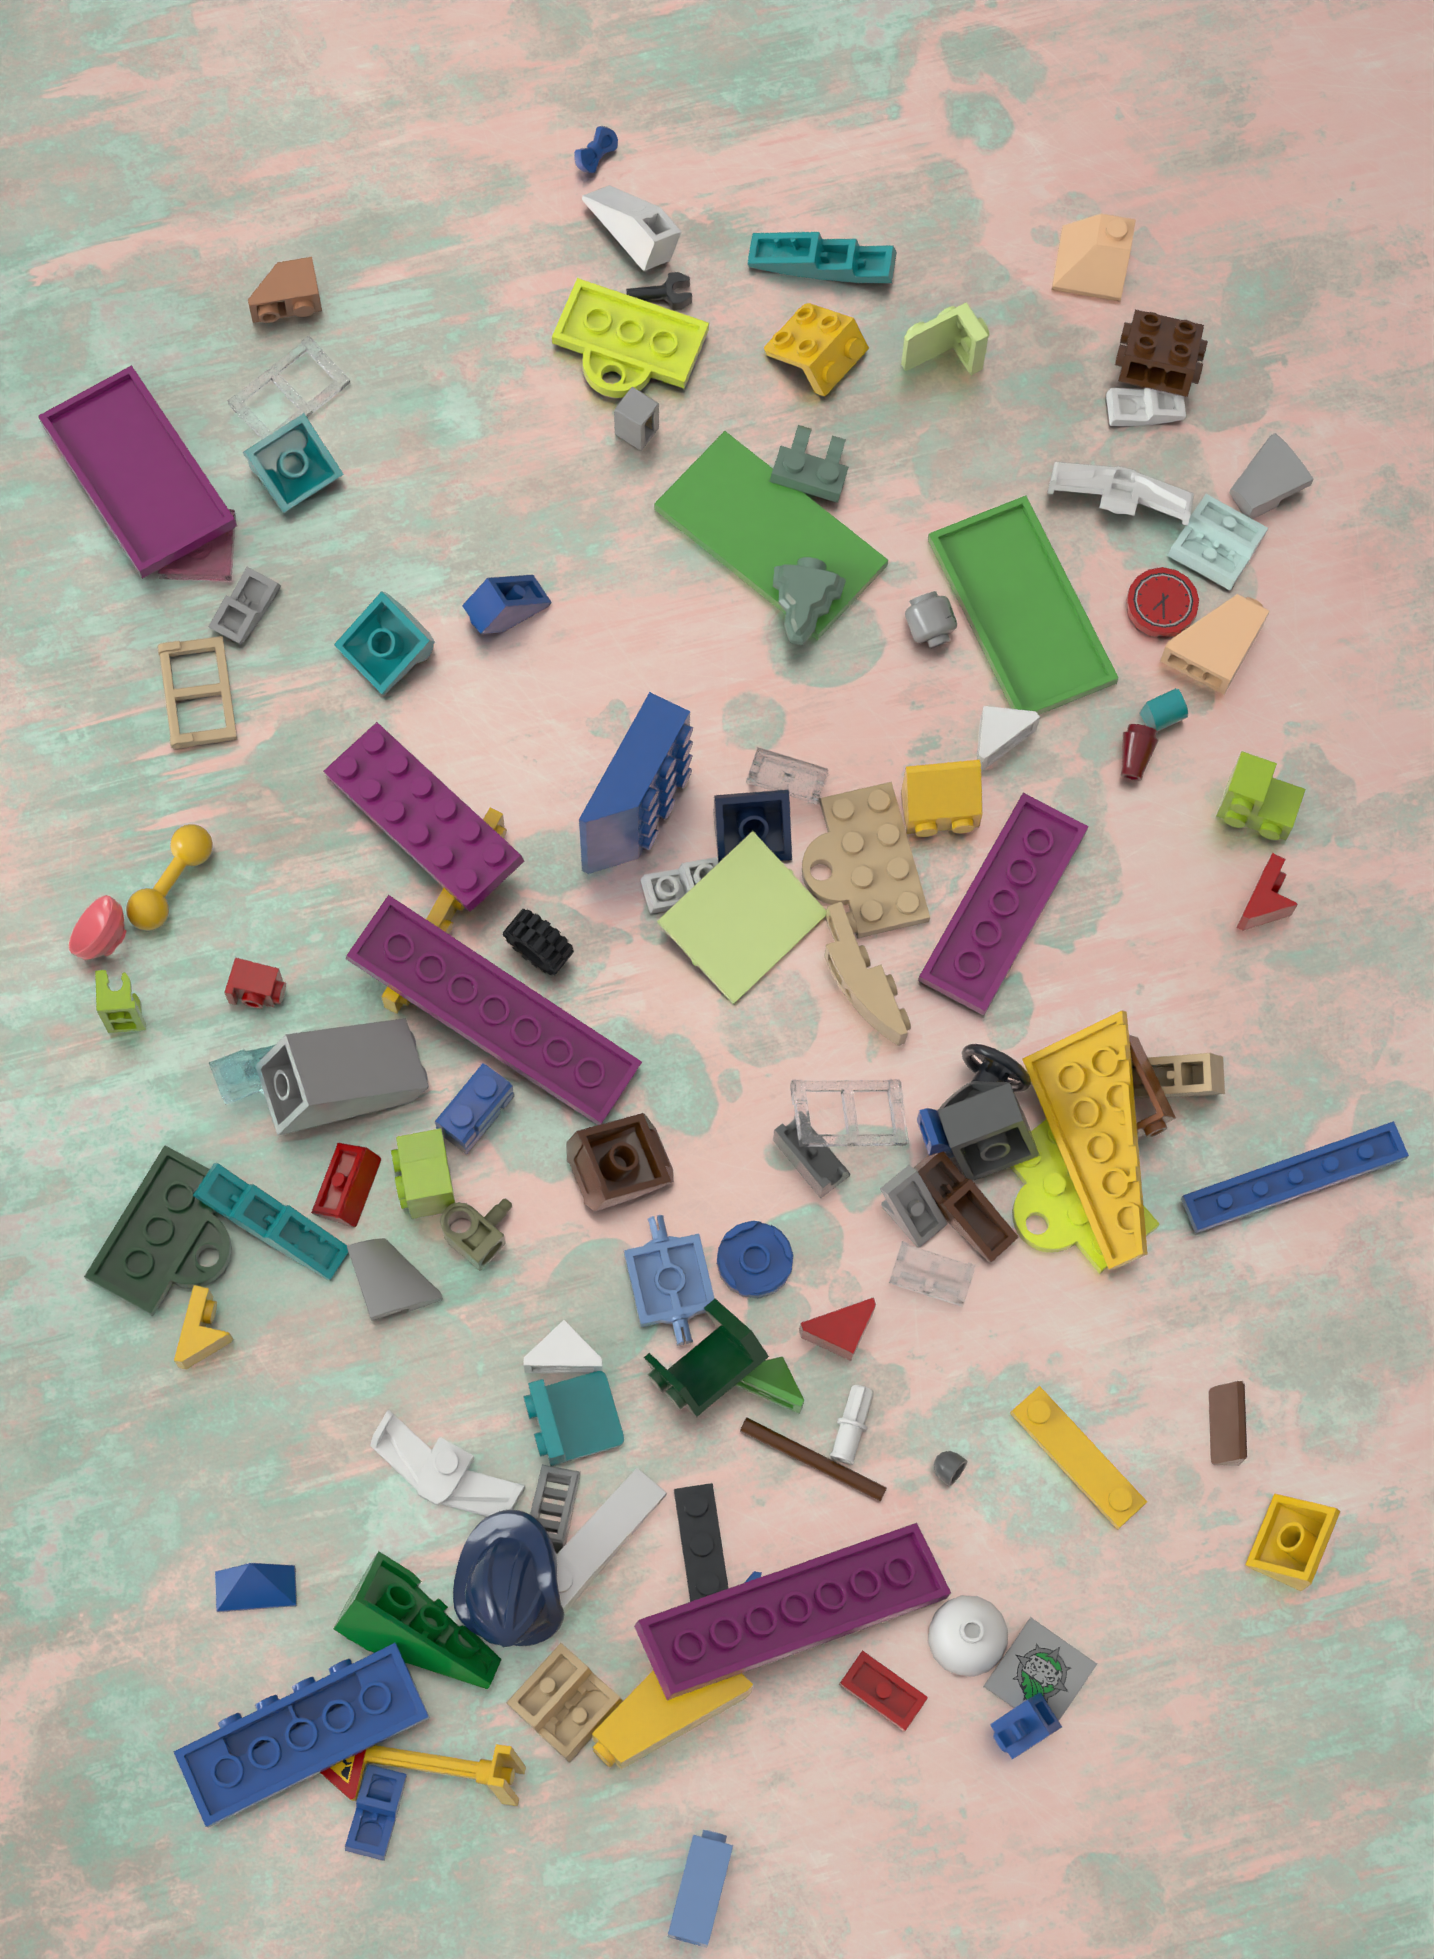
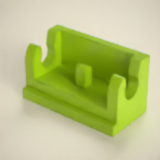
(118, 1009)

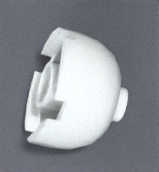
(968, 1636)

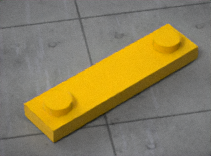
(1078, 1457)

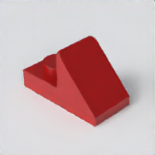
(1265, 902)

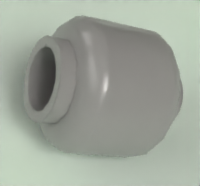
(931, 619)

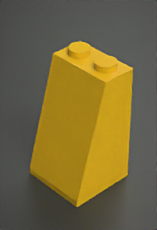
(651, 1721)

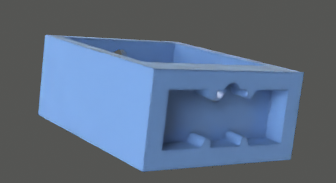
(700, 1889)

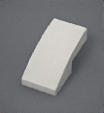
(1143, 407)

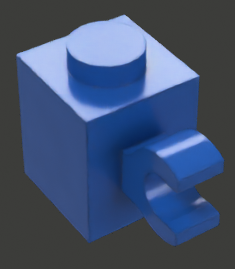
(1025, 1726)

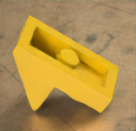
(196, 1339)

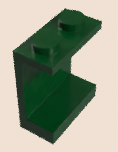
(711, 1365)

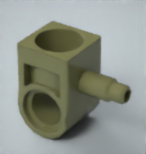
(482, 1239)

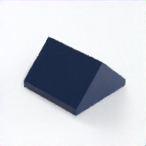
(761, 812)

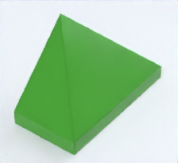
(775, 1383)

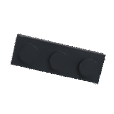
(700, 1540)

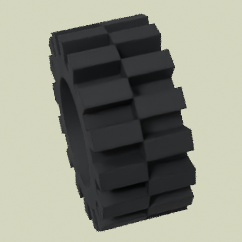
(538, 942)

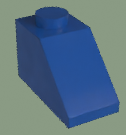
(505, 602)

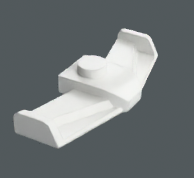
(1122, 489)
(443, 1472)

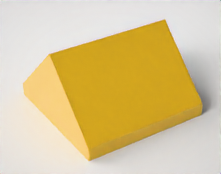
(1292, 1540)

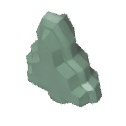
(805, 595)

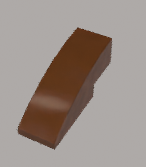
(965, 1206)

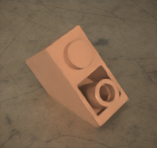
(286, 292)

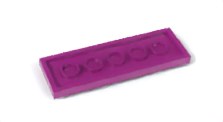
(424, 816)
(1003, 904)

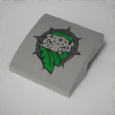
(1042, 1665)

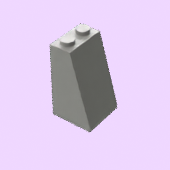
(340, 1074)

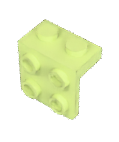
(951, 329)

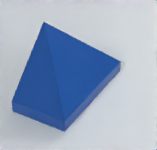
(255, 1587)

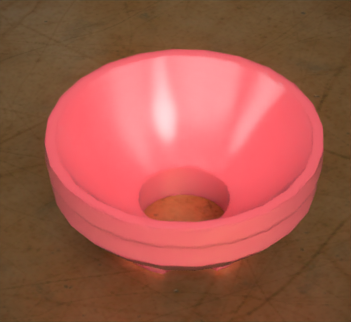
(98, 929)

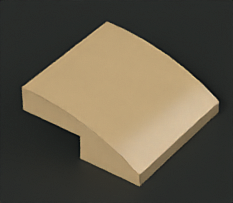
(564, 1702)

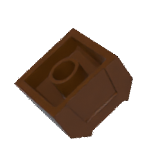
(618, 1161)

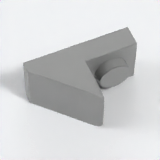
(912, 1206)

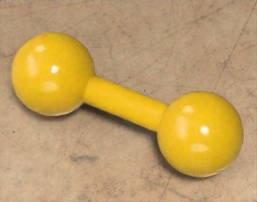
(148, 907)

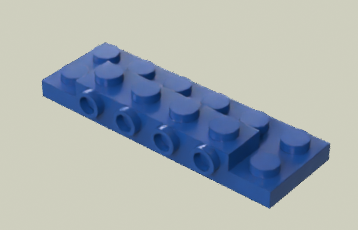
(300, 1733)

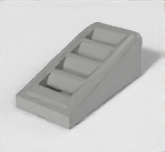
(559, 1476)

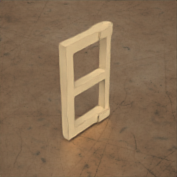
(191, 739)

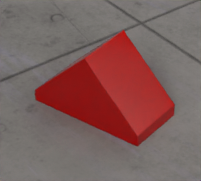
(841, 1329)

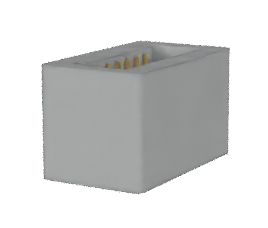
(636, 418)

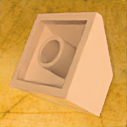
(1094, 256)

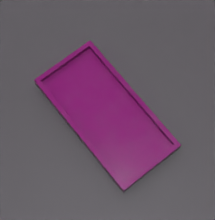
(137, 471)

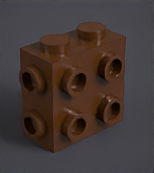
(1161, 353)

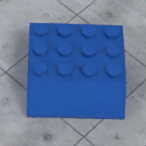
(637, 786)

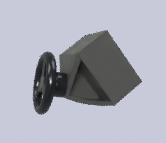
(985, 1117)

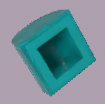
(1164, 710)

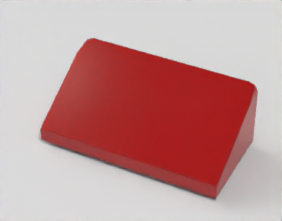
(347, 1184)

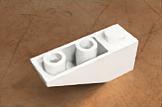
(636, 224)

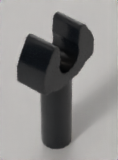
(666, 291)

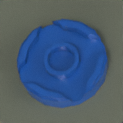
(754, 1259)

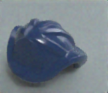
(508, 1581)

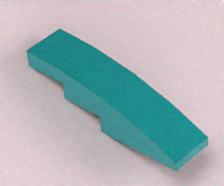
(821, 259)
(271, 1221)

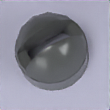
(949, 1466)

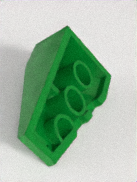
(393, 1609)

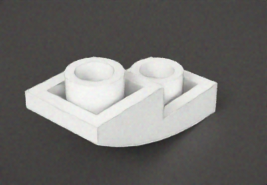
(668, 887)

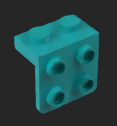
(574, 1417)

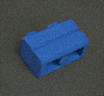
(475, 1108)

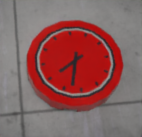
(1162, 602)

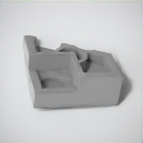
(1270, 478)
(389, 1279)

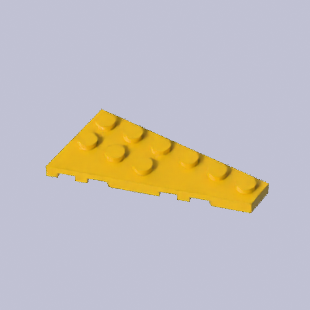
(1092, 1114)

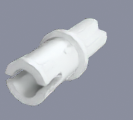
(852, 1424)

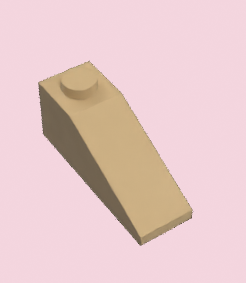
(1184, 1075)

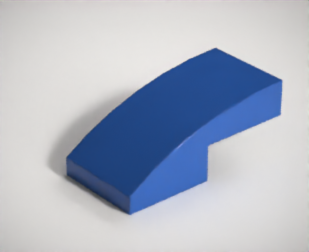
(933, 1132)
(375, 1812)

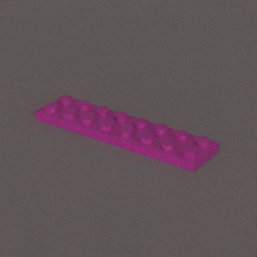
(493, 1010)
(791, 1610)

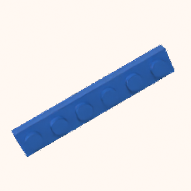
(1294, 1177)

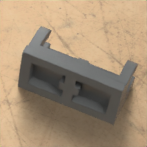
(815, 1164)

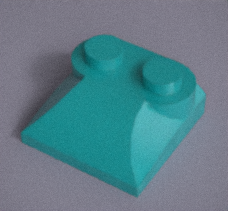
(293, 463)
(385, 642)

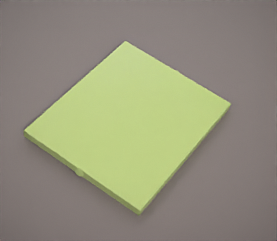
(742, 917)

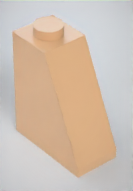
(1217, 642)

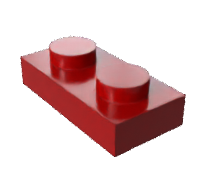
(883, 1691)

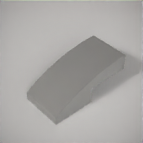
(245, 606)

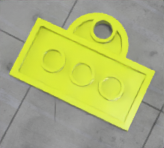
(628, 338)
(1052, 1195)

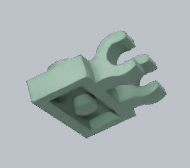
(810, 473)

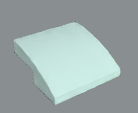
(1218, 542)

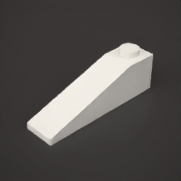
(605, 1535)

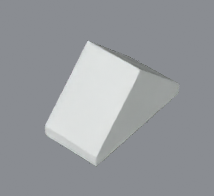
(1001, 731)
(562, 1353)

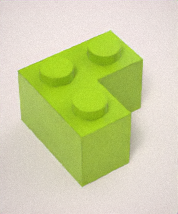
(1259, 800)
(425, 1173)

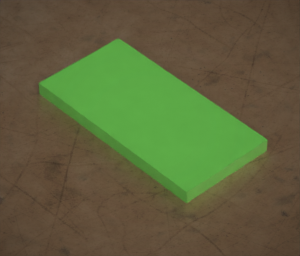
(759, 525)
(1022, 608)

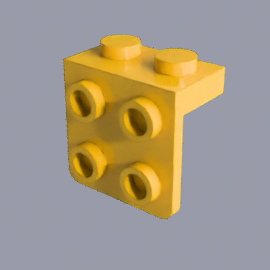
(820, 344)

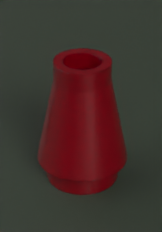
(1137, 749)

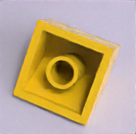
(942, 797)

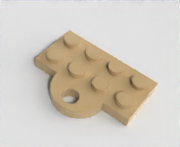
(867, 861)

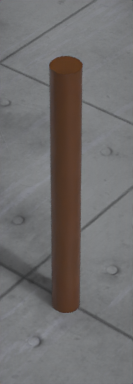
(813, 1459)

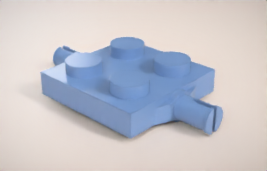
(669, 1279)

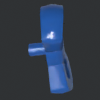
(604, 142)

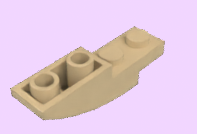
(866, 989)

